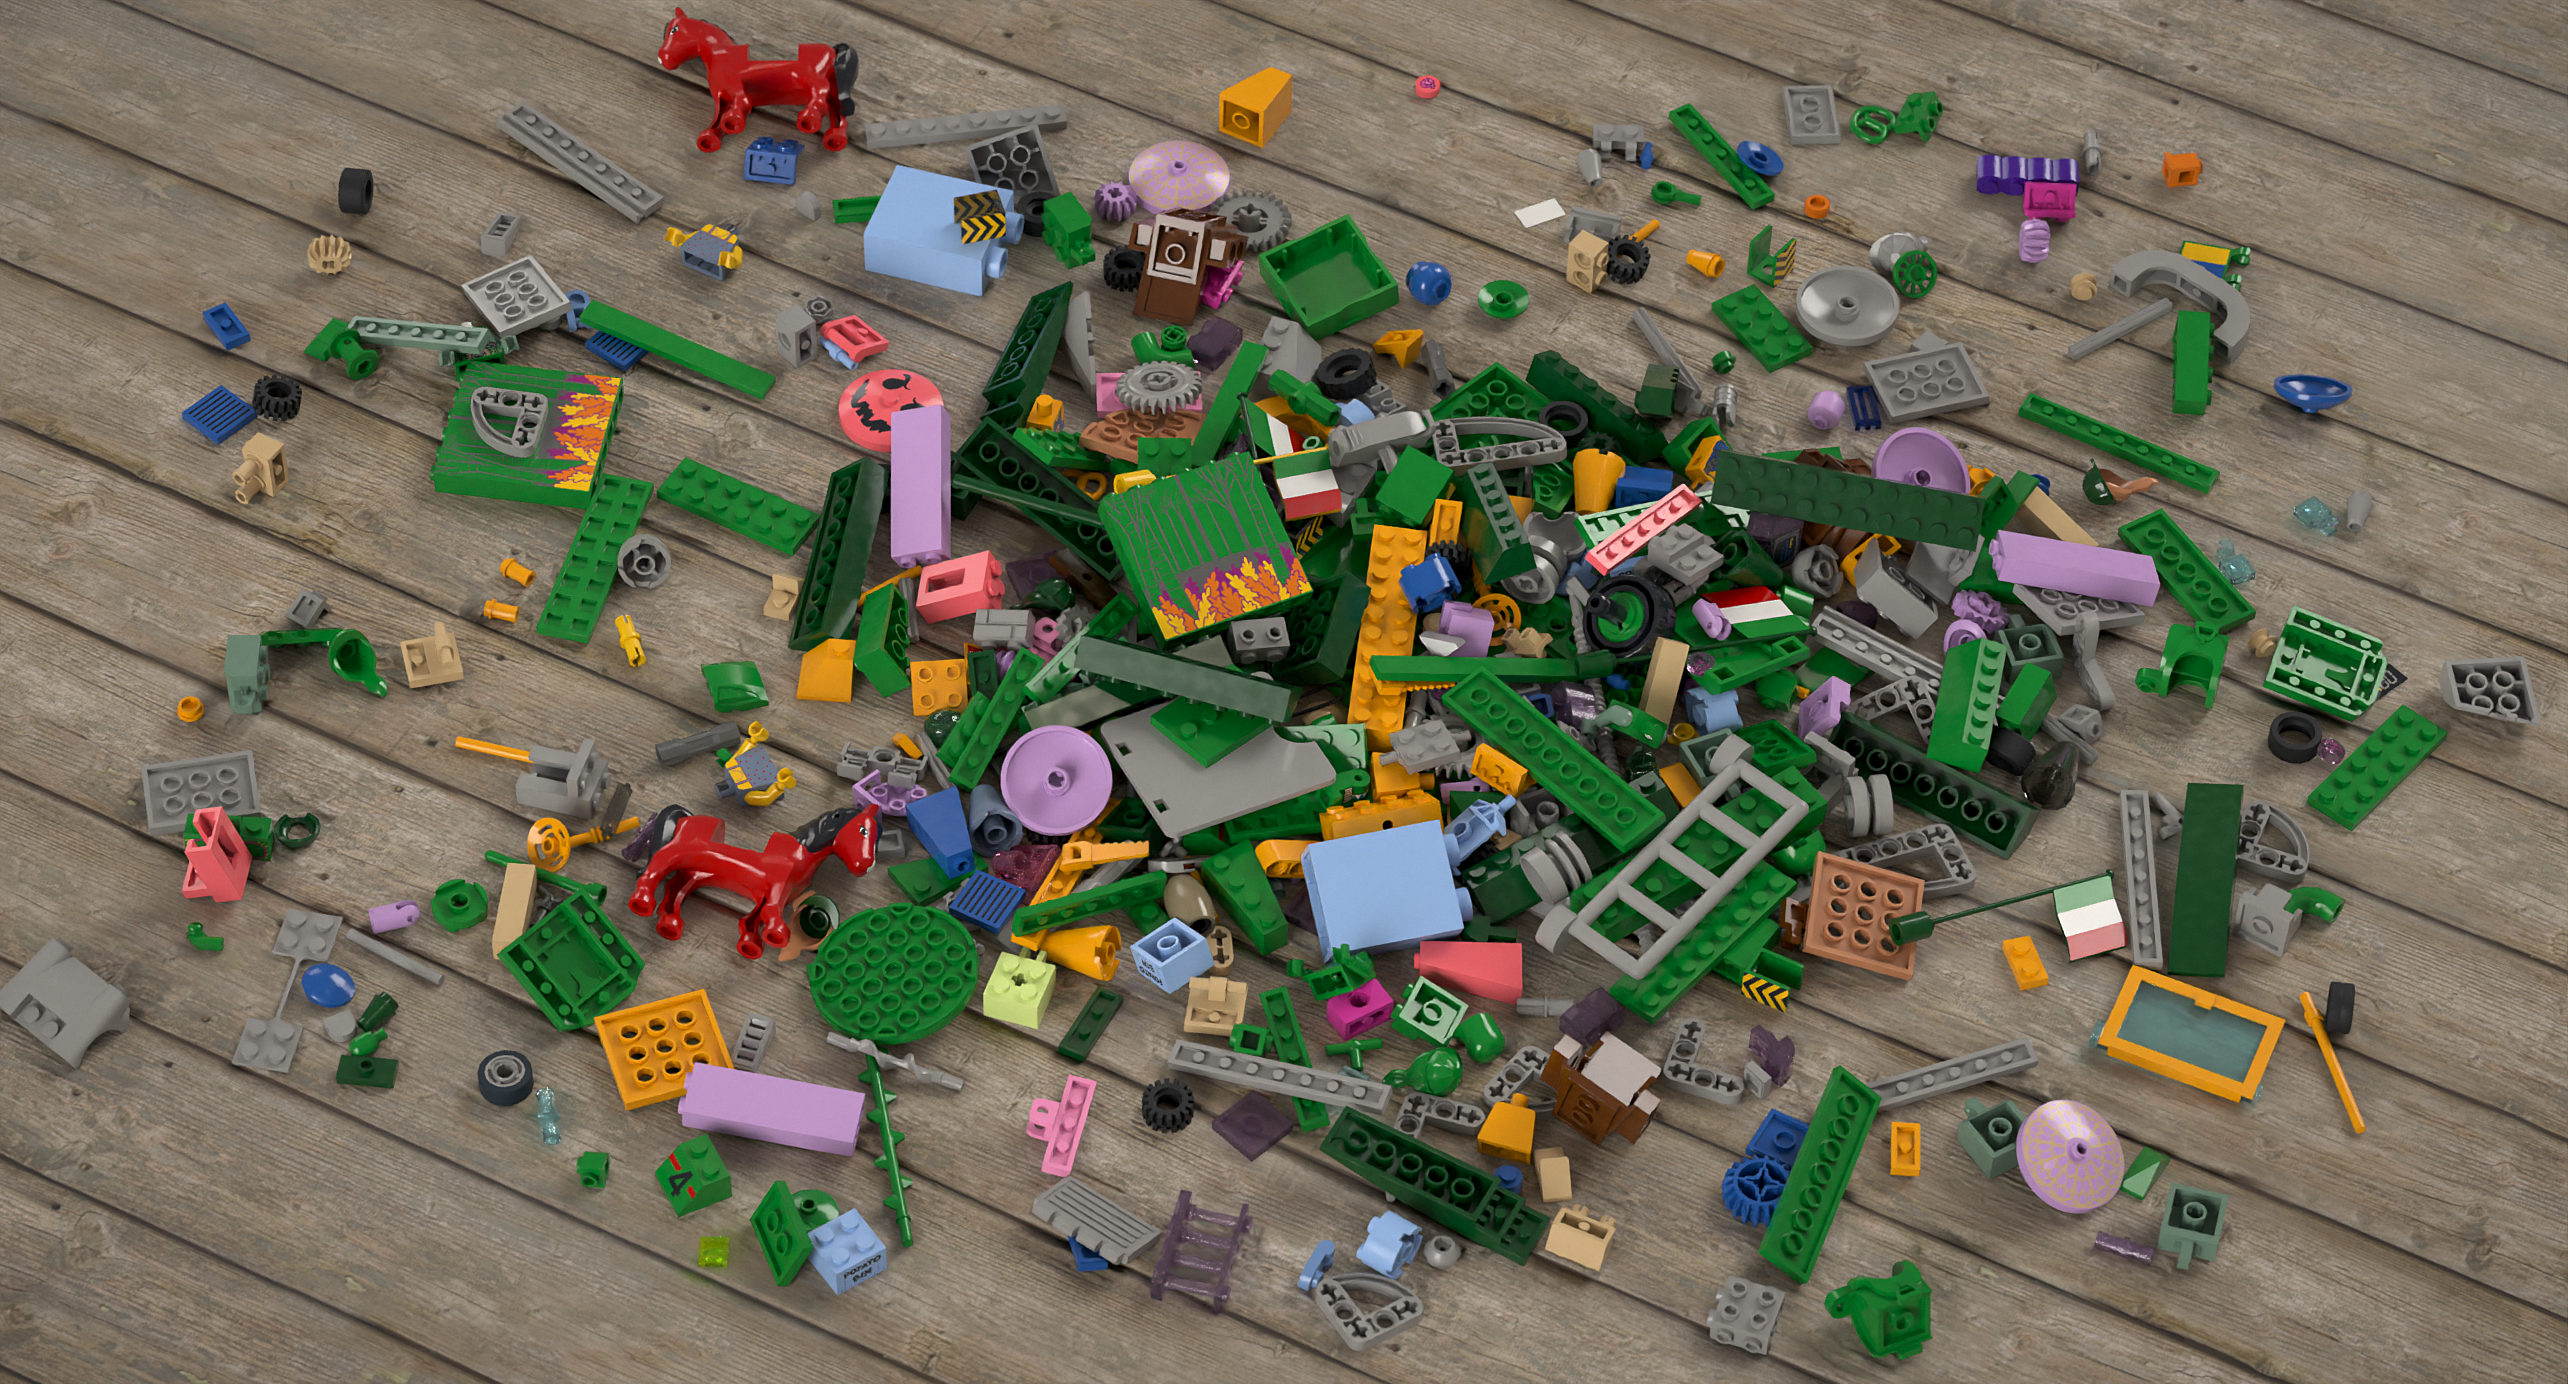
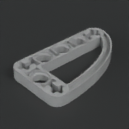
(1547, 448)
(1937, 847)

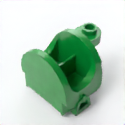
(2189, 657)
(1888, 1312)

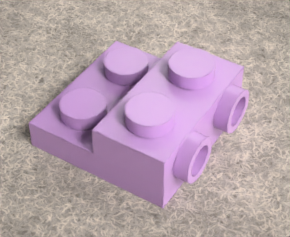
(1823, 707)

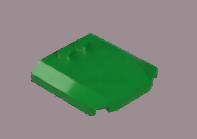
(2326, 665)
(574, 963)

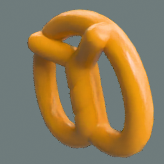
(1083, 479)

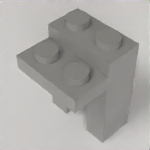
(1829, 770)
(584, 777)

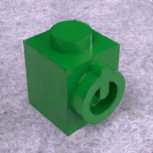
(1777, 690)
(1251, 1039)

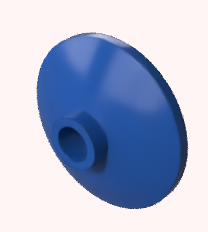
(1760, 158)

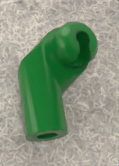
(201, 940)

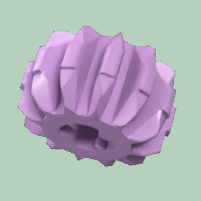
(1115, 201)
(2034, 240)

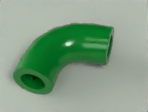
(1147, 350)
(2315, 902)

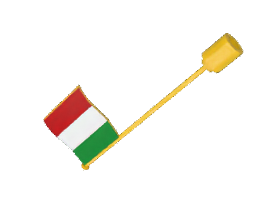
(1301, 478)

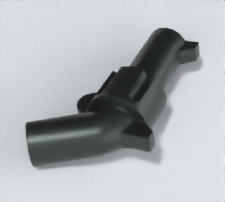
(545, 905)

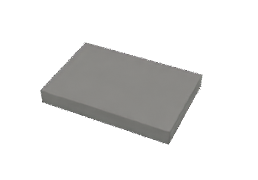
(1811, 114)

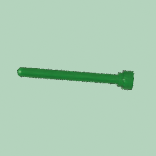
(597, 891)

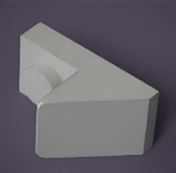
(1440, 644)

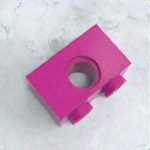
(1359, 1009)

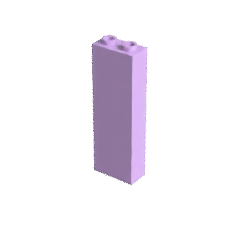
(920, 486)
(2074, 568)
(772, 1109)

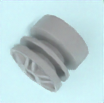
(1560, 866)

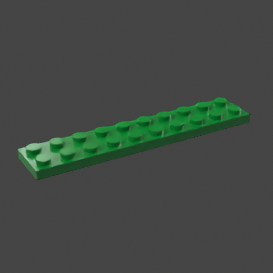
(1553, 759)

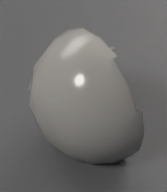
(1559, 531)

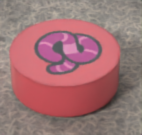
(1427, 87)

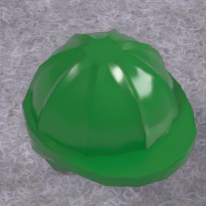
(355, 660)
(1431, 1073)

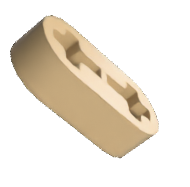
(1224, 951)

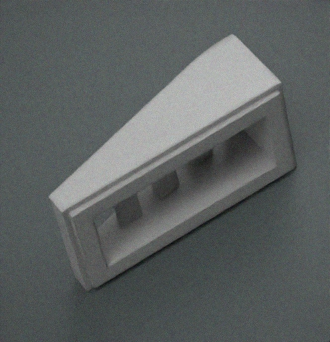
(498, 237)
(757, 1027)

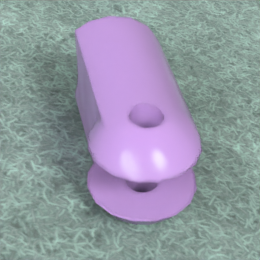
(1711, 619)
(1471, 785)
(394, 916)

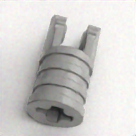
(1725, 404)
(1681, 592)

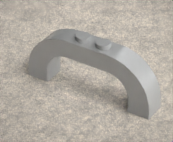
(2197, 283)

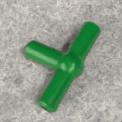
(1354, 1049)

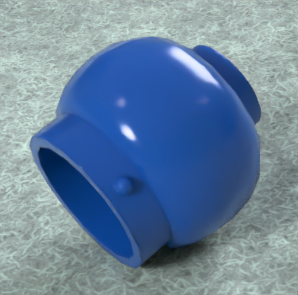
(1429, 282)

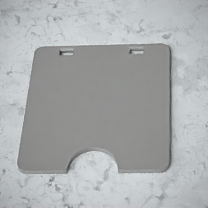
(1196, 797)

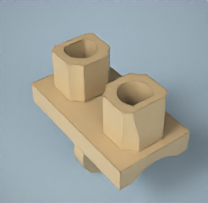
(1527, 644)

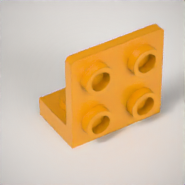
(938, 685)
(1500, 771)

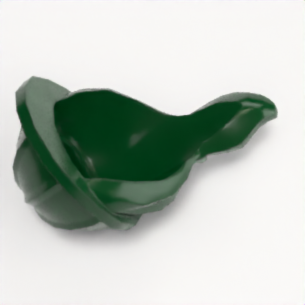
(1050, 596)

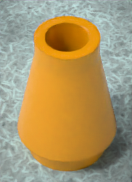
(1708, 263)

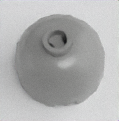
(644, 561)
(1817, 571)

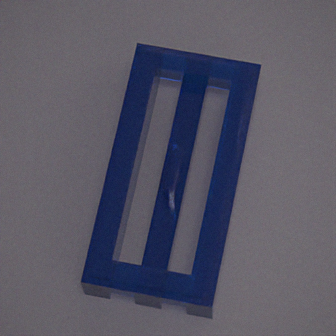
(1865, 421)

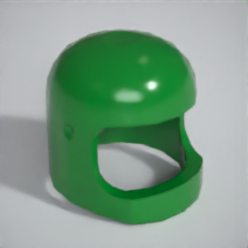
(1481, 1038)

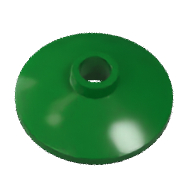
(1503, 299)
(822, 1206)

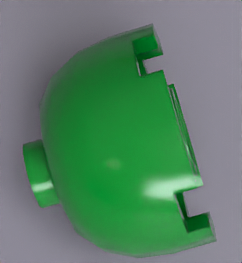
(1799, 855)

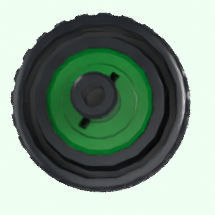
(1628, 618)

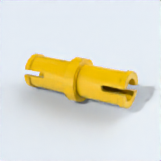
(630, 640)

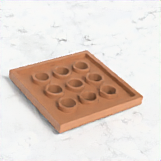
(1878, 907)

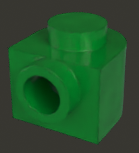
(593, 1169)

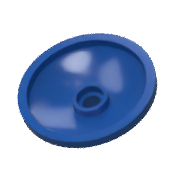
(2312, 391)

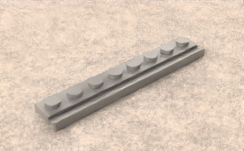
(580, 162)
(1878, 652)

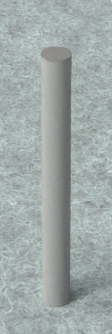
(395, 957)

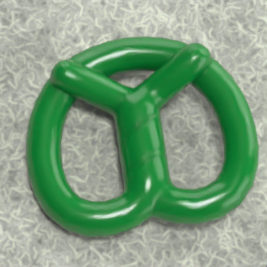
(1871, 123)

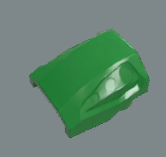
(735, 686)

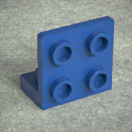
(772, 160)
(1642, 486)

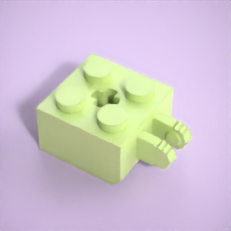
(1020, 988)

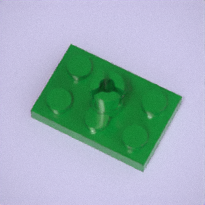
(782, 1233)

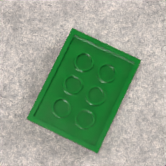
(1206, 732)

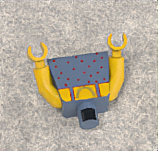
(709, 249)
(753, 775)

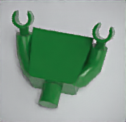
(1338, 977)

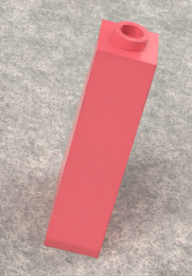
(1473, 967)

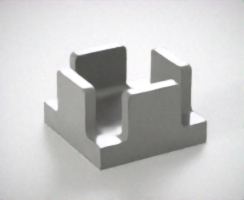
(2265, 921)

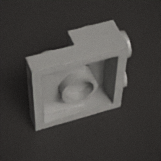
(1683, 554)

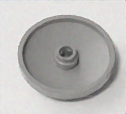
(1847, 305)

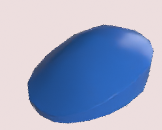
(328, 985)

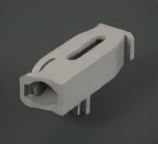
(1381, 438)

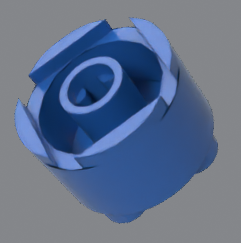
(1429, 583)

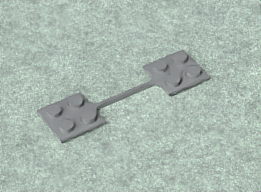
(272, 1042)

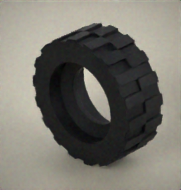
(1351, 385)

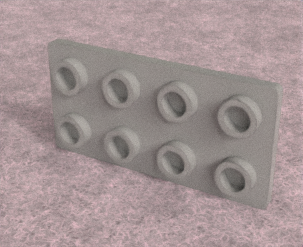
(1941, 568)

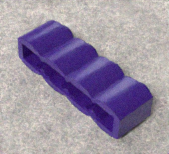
(2011, 173)

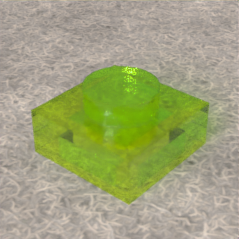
(713, 1251)

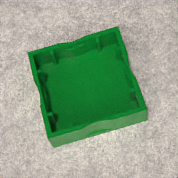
(1329, 278)

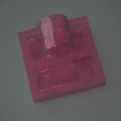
(1025, 865)

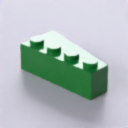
(2191, 362)
(884, 640)
(1246, 896)

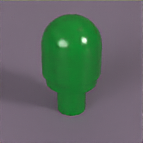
(367, 1043)

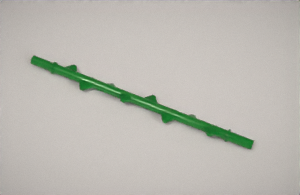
(889, 1140)

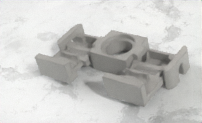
(901, 771)

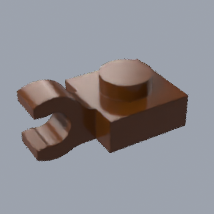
(1793, 918)

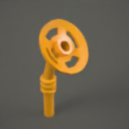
(1487, 601)
(557, 844)

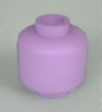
(1826, 410)

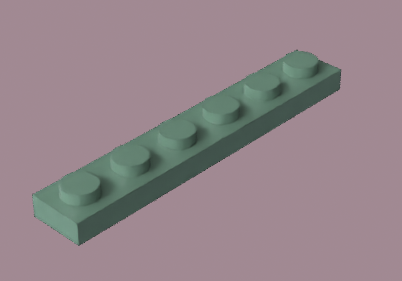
(420, 335)

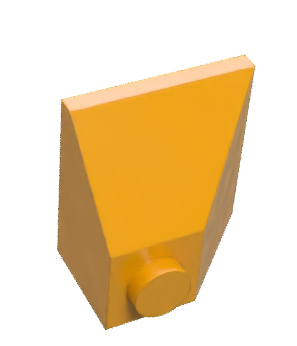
(828, 672)

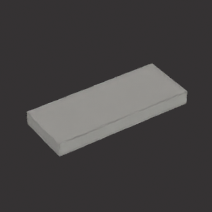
(1520, 820)

